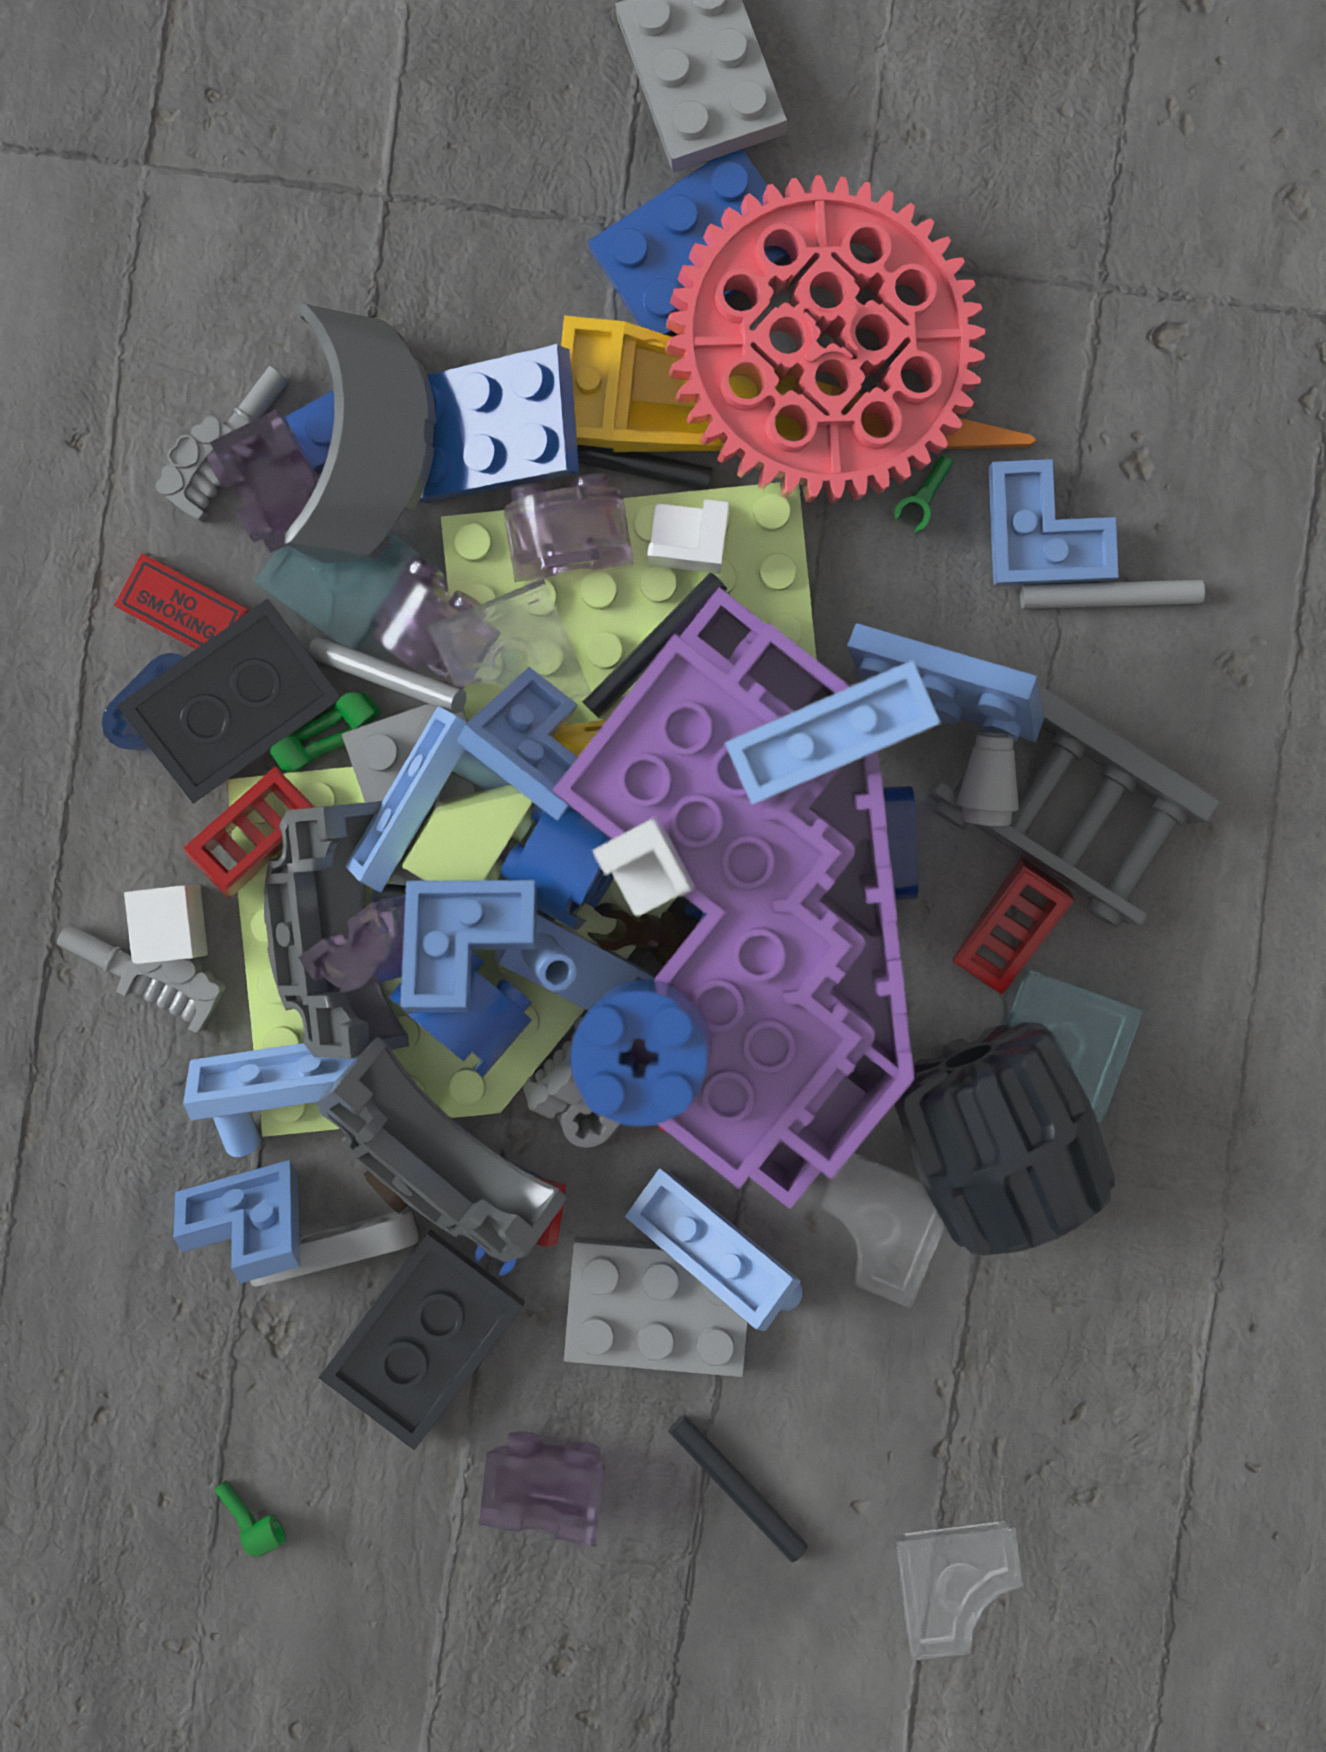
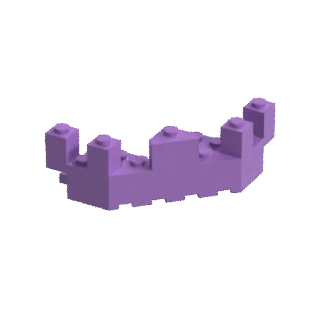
(796, 895)

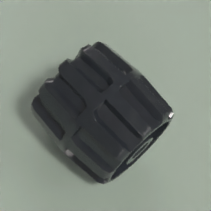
(1005, 1140)

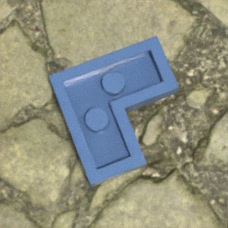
(1031, 543)
(517, 741)
(449, 921)
(250, 1208)

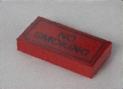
(176, 603)

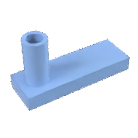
(832, 732)
(413, 795)
(570, 964)
(252, 1081)
(714, 1250)

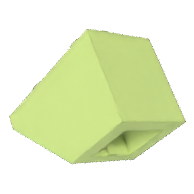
(468, 835)

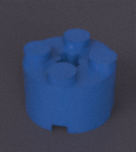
(561, 864)
(488, 1029)
(614, 1080)

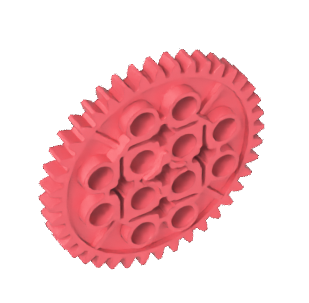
(818, 236)

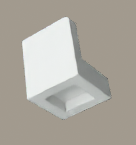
(689, 537)
(645, 866)
(166, 924)

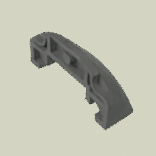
(377, 444)
(311, 899)
(434, 1160)

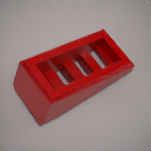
(218, 832)
(1030, 938)

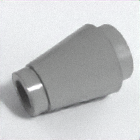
(990, 781)

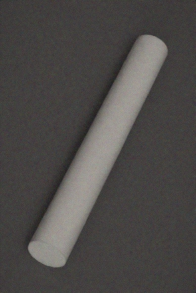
(1112, 594)
(387, 675)

